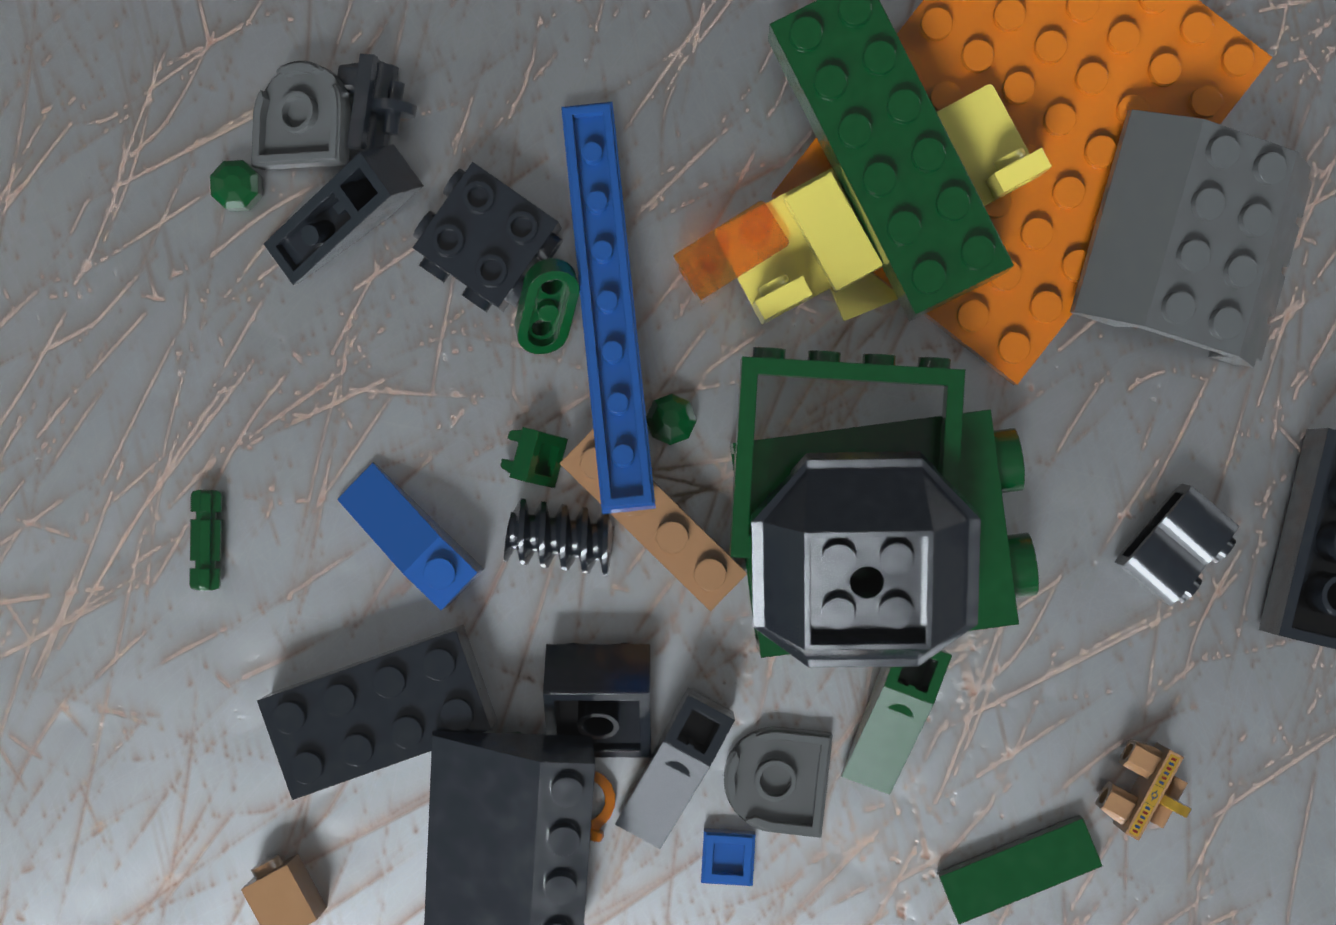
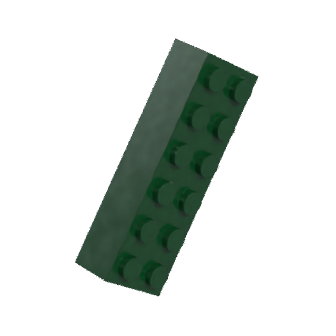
(889, 151)

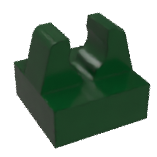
(535, 457)

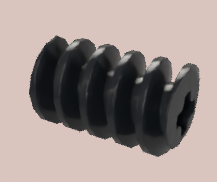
(560, 537)

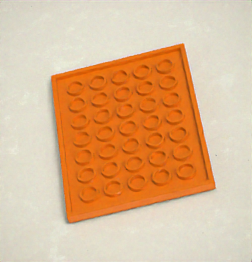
(1067, 86)

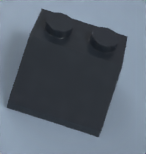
(600, 695)

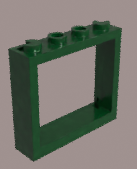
(827, 365)

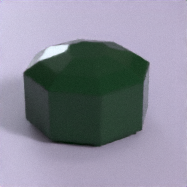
(236, 185)
(671, 419)

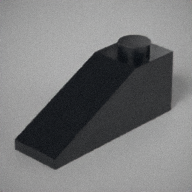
(343, 211)

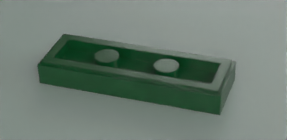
(1019, 869)

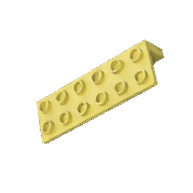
(988, 150)

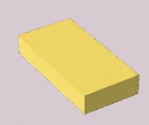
(833, 232)

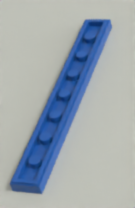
(608, 309)

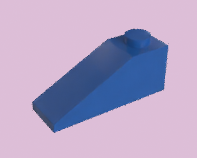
(410, 537)

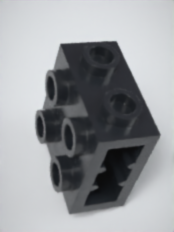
(485, 238)

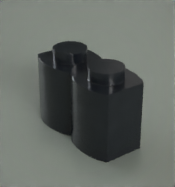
(1178, 545)

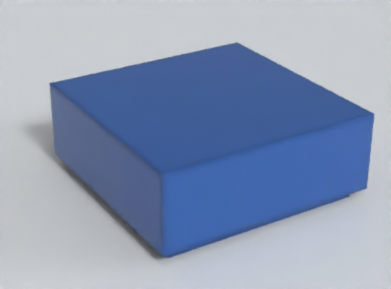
(728, 857)

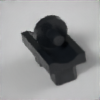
(376, 102)

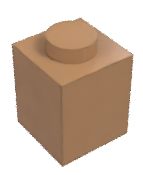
(283, 893)

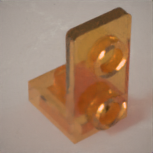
(730, 251)

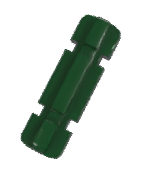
(205, 540)

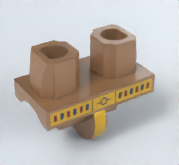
(1153, 793)

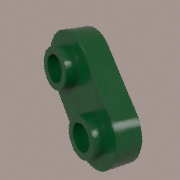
(546, 301)

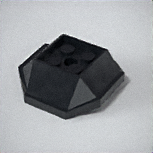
(856, 514)

